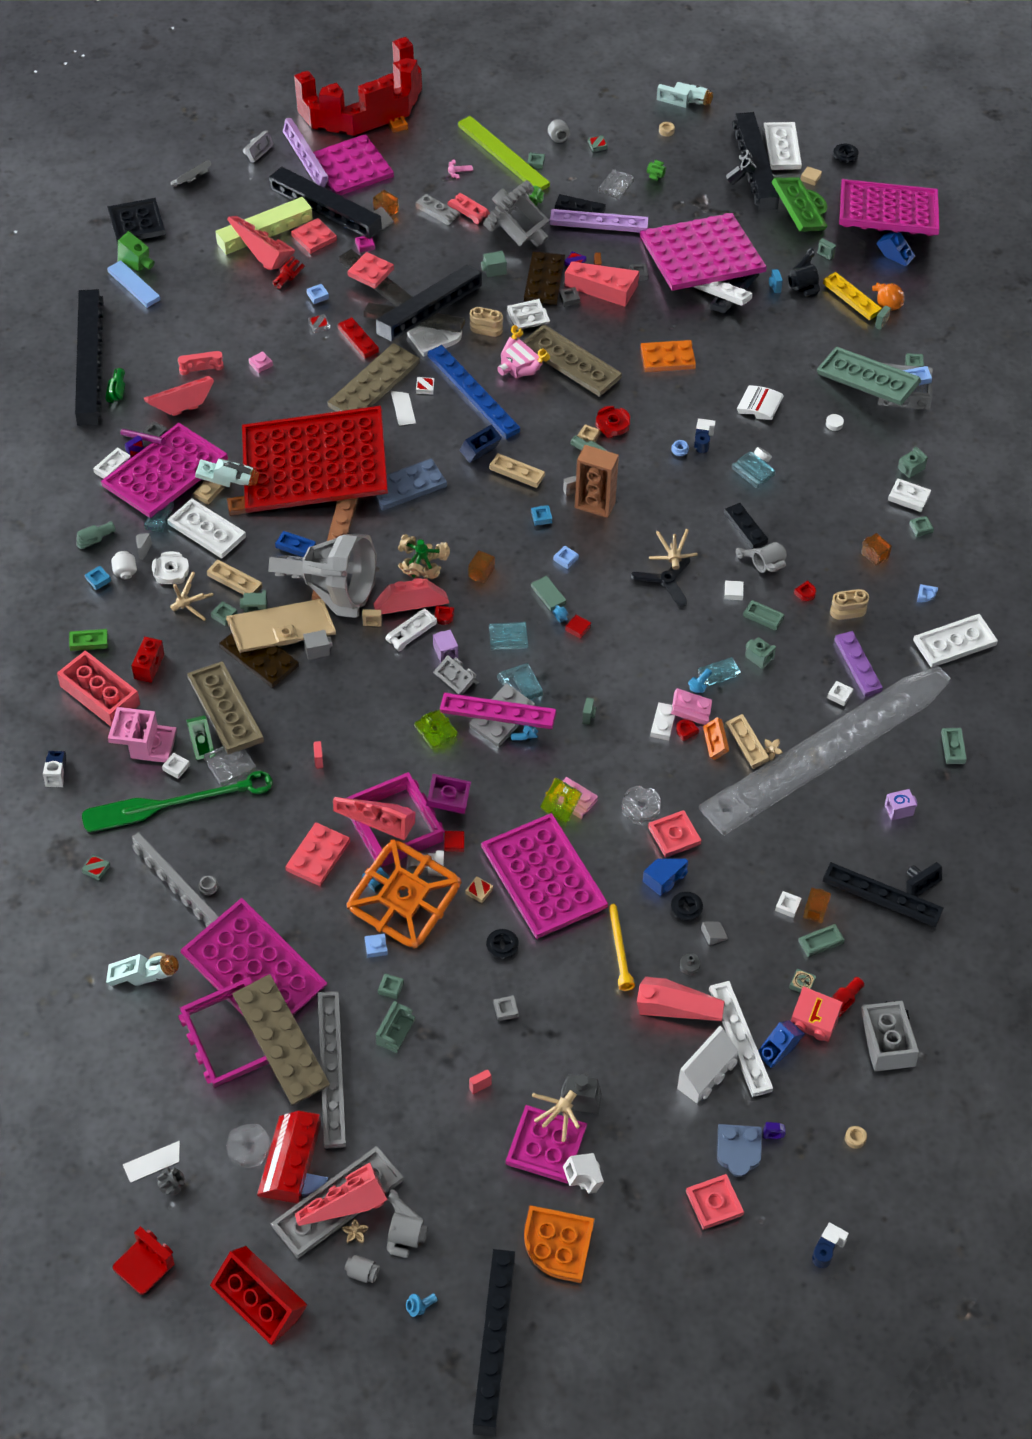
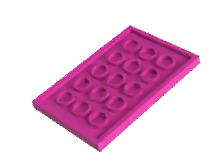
(162, 471)
(544, 875)
(246, 946)

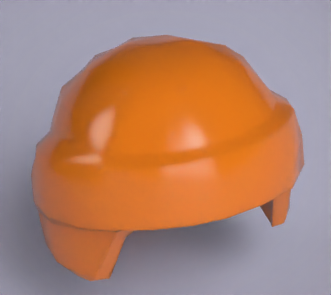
(889, 295)

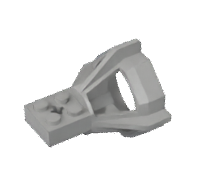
(326, 571)

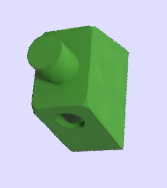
(134, 253)

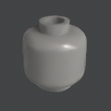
(558, 131)

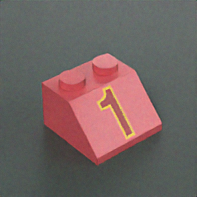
(816, 1014)

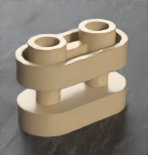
(486, 321)
(849, 604)

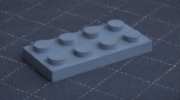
(411, 484)

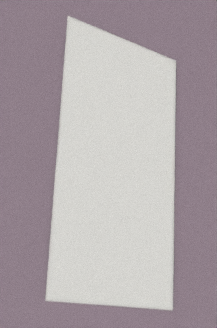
(403, 408)
(152, 1162)

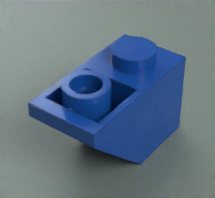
(895, 248)
(664, 873)
(780, 1042)

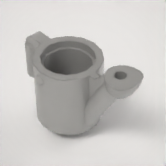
(768, 558)
(405, 1227)

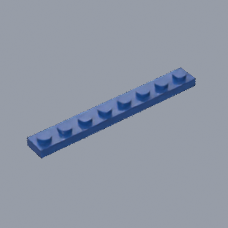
(474, 392)

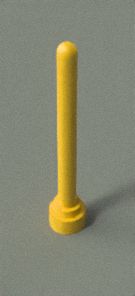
(625, 980)

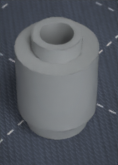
(362, 1269)

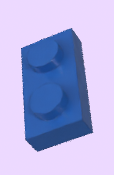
(294, 543)

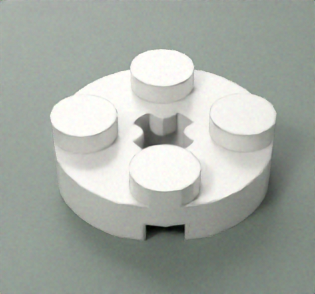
(173, 576)

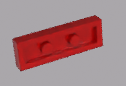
(358, 338)

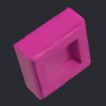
(364, 244)

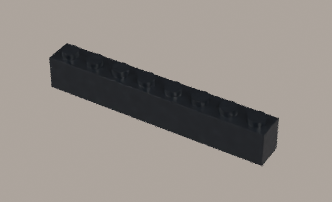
(761, 178)
(326, 202)
(428, 302)
(494, 1343)

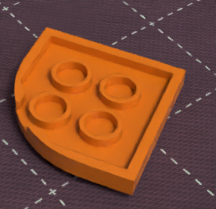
(558, 1242)

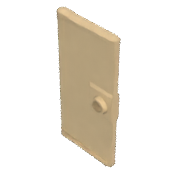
(279, 625)

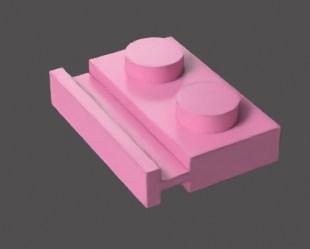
(691, 706)
(585, 802)

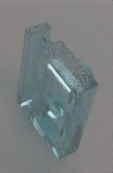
(753, 469)
(508, 635)

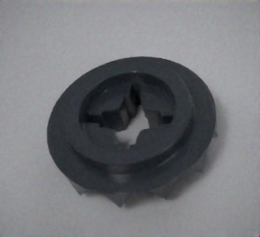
(851, 151)
(691, 900)
(509, 938)

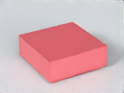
(318, 754)
(480, 1081)

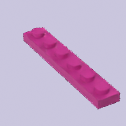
(498, 710)

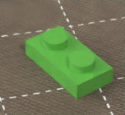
(88, 639)

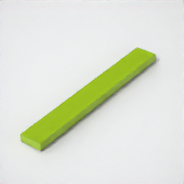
(502, 153)

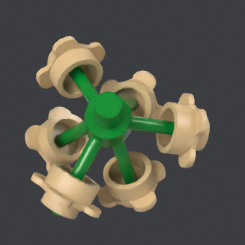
(422, 552)

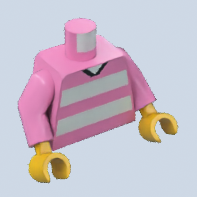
(519, 358)

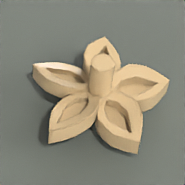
(772, 748)
(355, 1231)

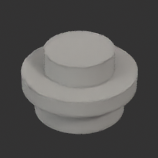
(208, 885)

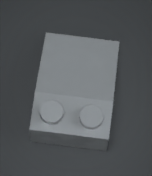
(889, 1036)

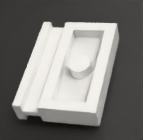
(909, 495)

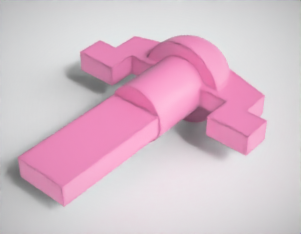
(456, 169)

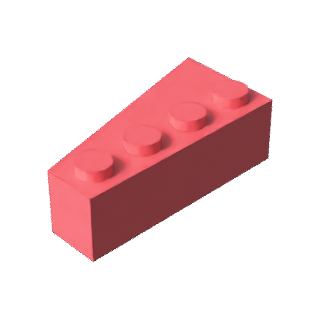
(602, 281)

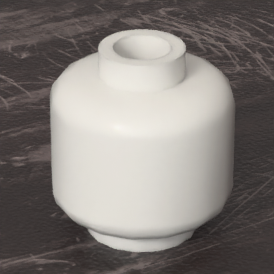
(124, 565)

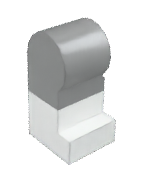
(438, 857)

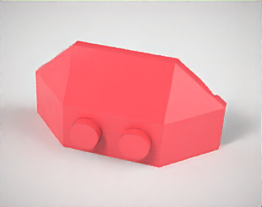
(181, 397)
(409, 596)

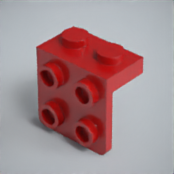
(144, 1262)

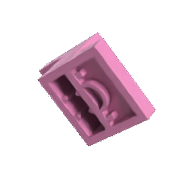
(142, 734)

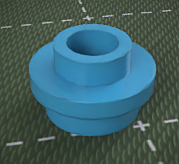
(560, 613)

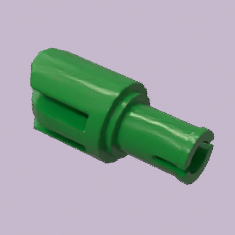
(116, 386)

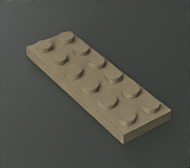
(574, 361)
(375, 379)
(225, 707)
(281, 1039)

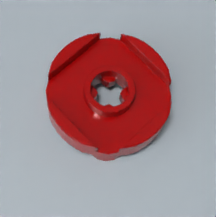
(609, 428)

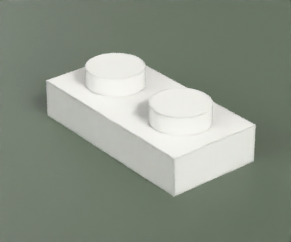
(111, 463)
(663, 722)

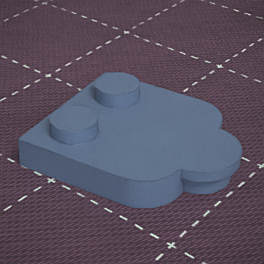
(739, 1148)

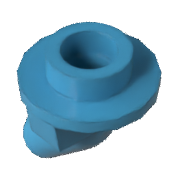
(697, 684)
(529, 732)
(416, 1306)

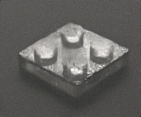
(229, 767)

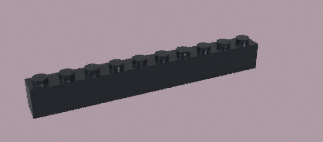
(88, 357)

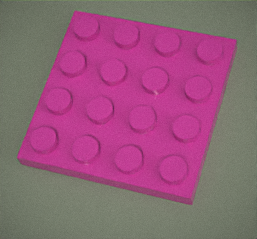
(353, 165)

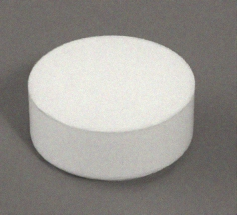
(834, 422)
(762, 454)

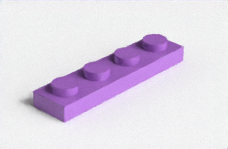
(858, 663)

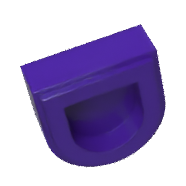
(773, 1130)

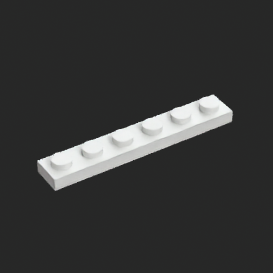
(740, 1035)

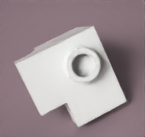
(584, 1171)

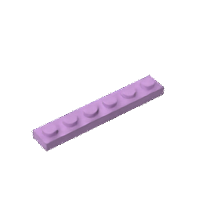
(304, 153)
(598, 220)

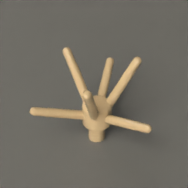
(674, 555)
(184, 601)
(562, 1105)

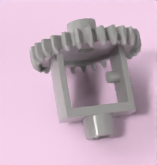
(508, 202)

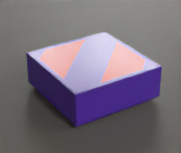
(575, 257)
(134, 446)

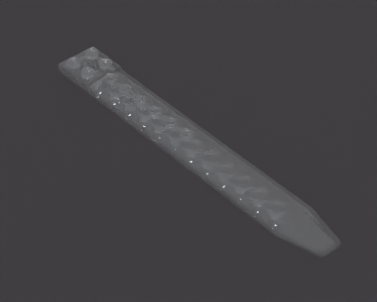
(823, 750)

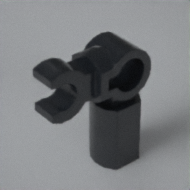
(747, 166)

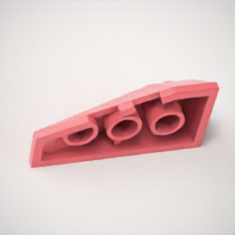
(266, 250)
(382, 816)
(675, 1000)
(357, 1195)

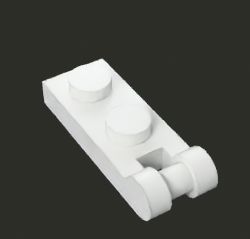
(411, 629)

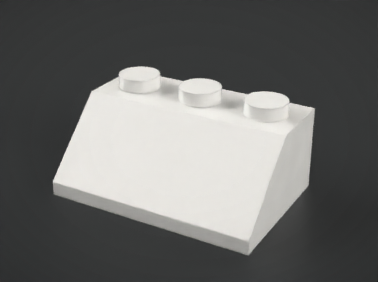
(708, 1066)

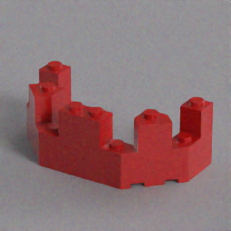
(378, 100)

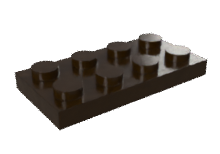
(544, 277)
(268, 663)

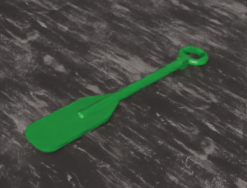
(139, 809)

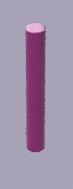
(146, 437)

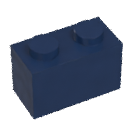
(480, 443)

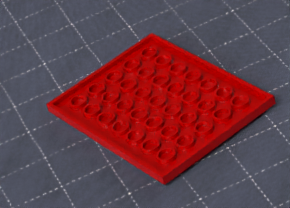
(315, 459)

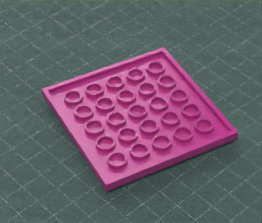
(889, 207)
(702, 251)

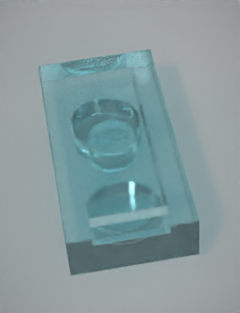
(159, 520)
(721, 671)

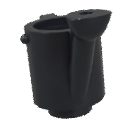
(805, 275)

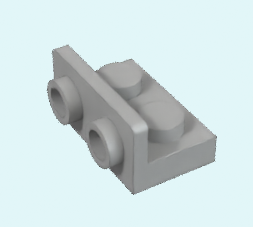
(454, 675)

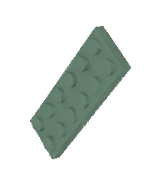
(869, 375)

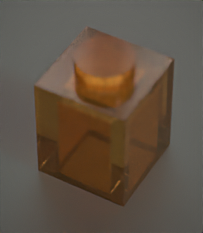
(387, 201)
(876, 549)
(481, 566)
(817, 905)

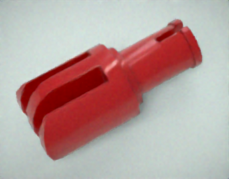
(288, 272)
(847, 994)

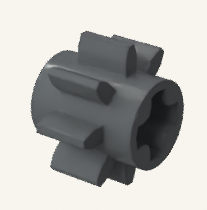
(171, 1181)

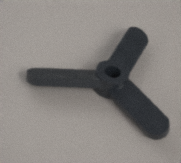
(667, 580)

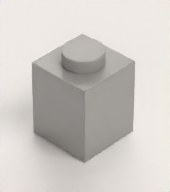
(317, 644)

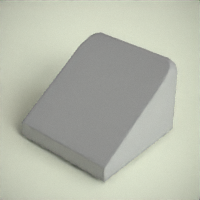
(385, 218)
(143, 544)
(713, 932)

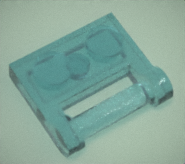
(524, 679)

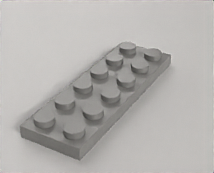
(305, 1237)

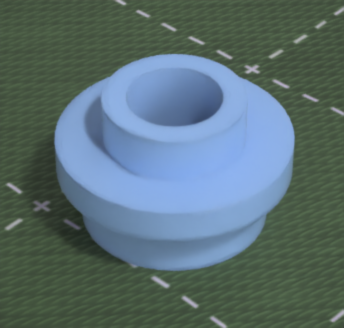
(680, 448)

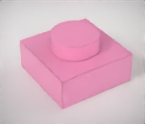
(260, 362)

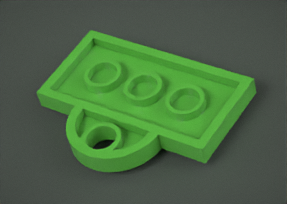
(803, 205)

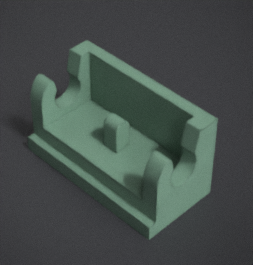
(395, 1027)

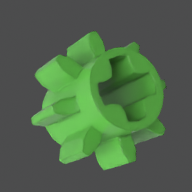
(656, 170)
(537, 195)

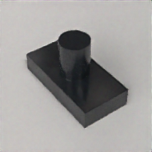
(923, 880)

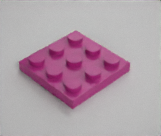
(542, 1149)

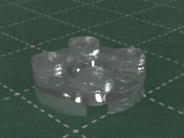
(637, 813)
(248, 1133)

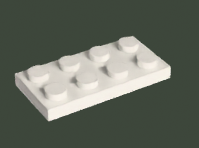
(782, 145)
(206, 528)
(955, 640)

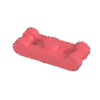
(469, 208)
(200, 361)

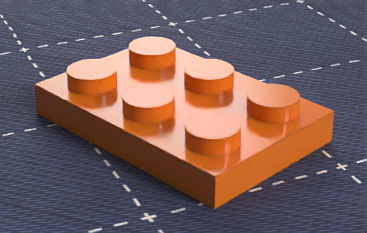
(668, 356)

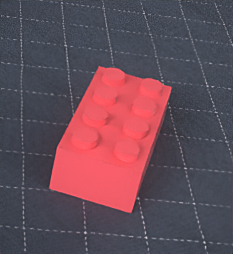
(97, 687)

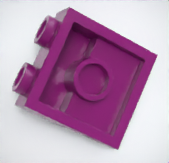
(448, 793)

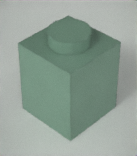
(494, 264)

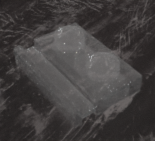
(616, 184)

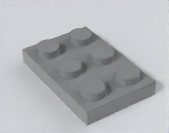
(498, 731)

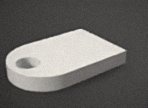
(430, 338)

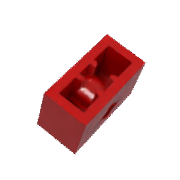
(147, 659)

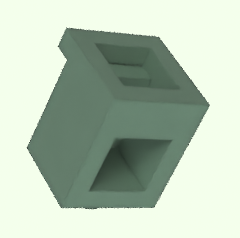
(913, 462)
(253, 601)
(760, 652)

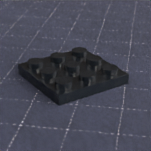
(138, 217)

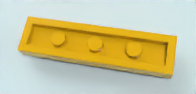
(852, 295)

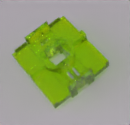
(442, 734)
(571, 798)

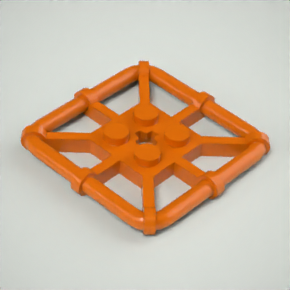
(407, 905)

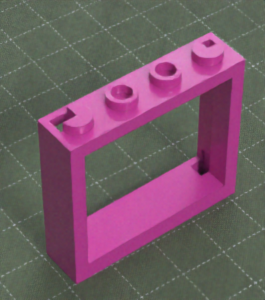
(387, 789)
(194, 1039)

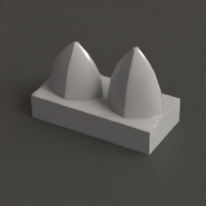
(258, 146)

